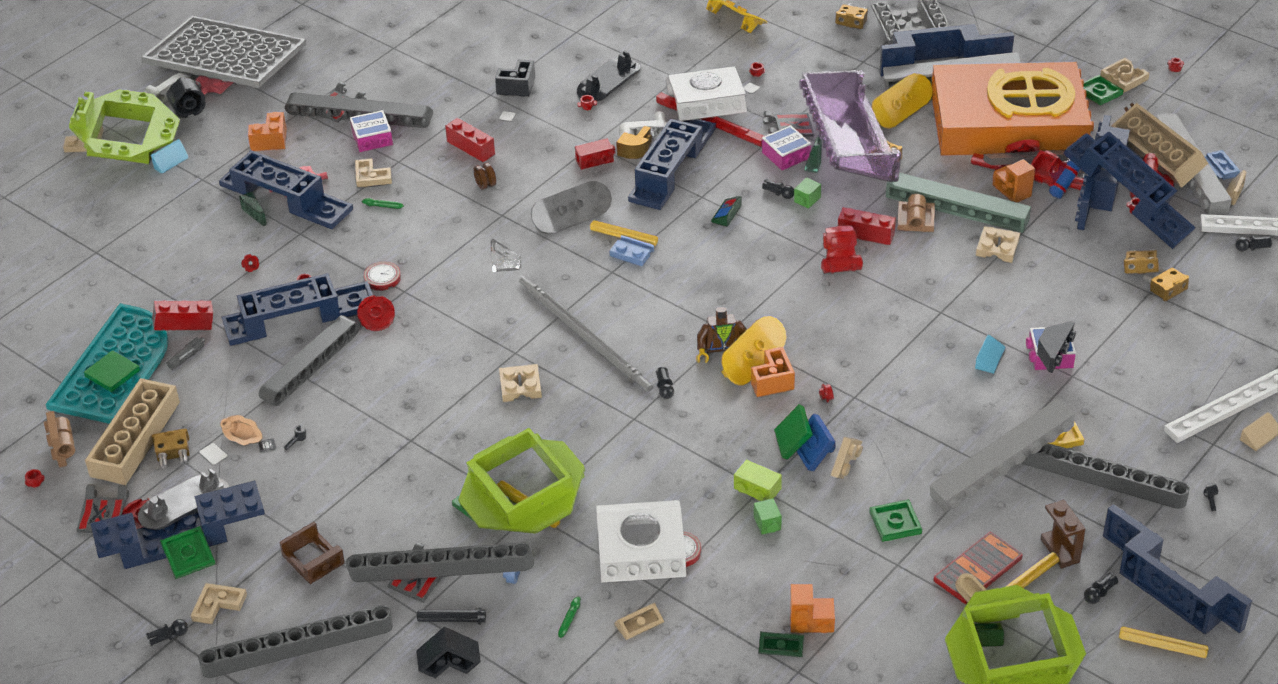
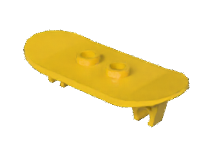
(749, 19)
(902, 100)
(749, 349)

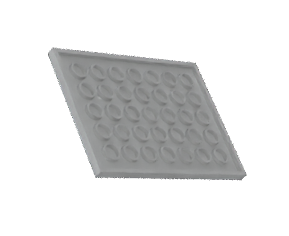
(224, 51)

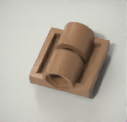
(916, 214)
(59, 438)

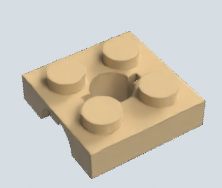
(1124, 75)
(989, 241)
(529, 379)

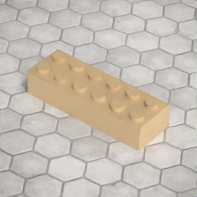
(1150, 135)
(130, 431)

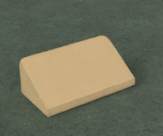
(1235, 186)
(1260, 432)
(639, 621)

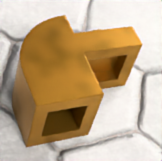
(634, 146)

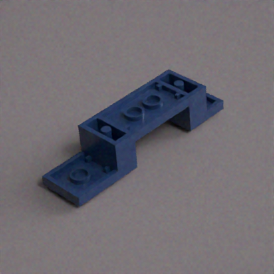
(943, 42)
(656, 169)
(1137, 178)
(1101, 187)
(301, 188)
(289, 299)
(144, 544)
(1142, 566)

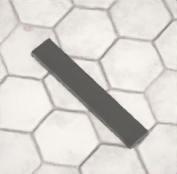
(1011, 158)

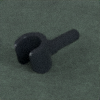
(298, 436)
(1210, 491)

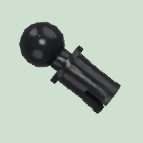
(778, 188)
(1242, 243)
(664, 383)
(1099, 589)
(178, 627)

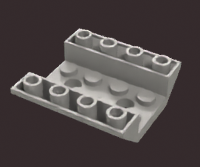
(925, 16)

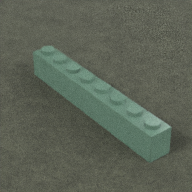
(962, 202)

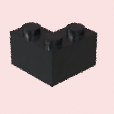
(516, 81)
(447, 650)

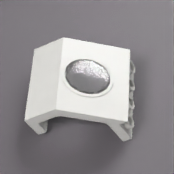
(707, 93)
(641, 541)

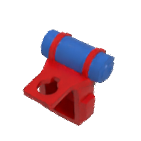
(1054, 172)

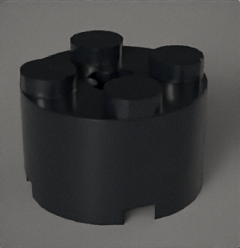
(186, 97)

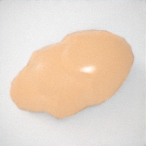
(241, 430)

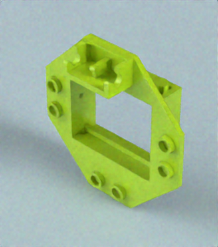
(124, 104)
(491, 507)
(1007, 604)

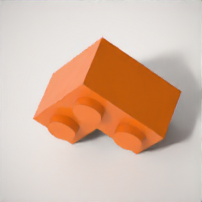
(268, 135)
(1015, 180)
(775, 374)
(810, 613)

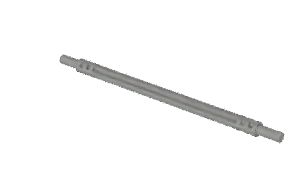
(591, 338)

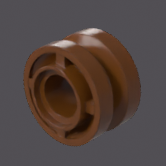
(484, 176)

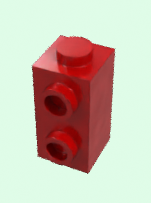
(594, 153)

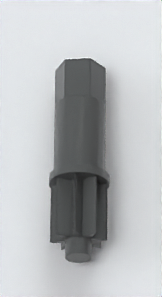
(186, 352)

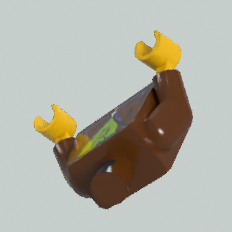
(718, 333)

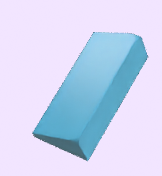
(169, 156)
(989, 355)

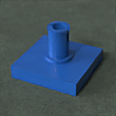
(818, 445)

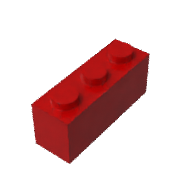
(470, 139)
(869, 225)
(182, 315)

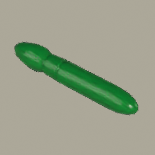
(382, 203)
(574, 606)

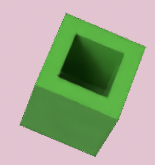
(807, 193)
(767, 516)

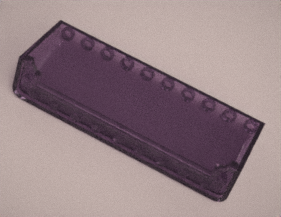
(849, 124)

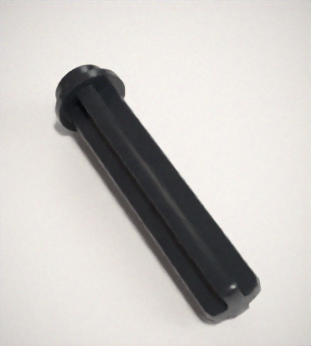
(452, 616)

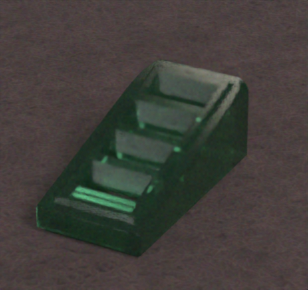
(815, 157)
(252, 207)

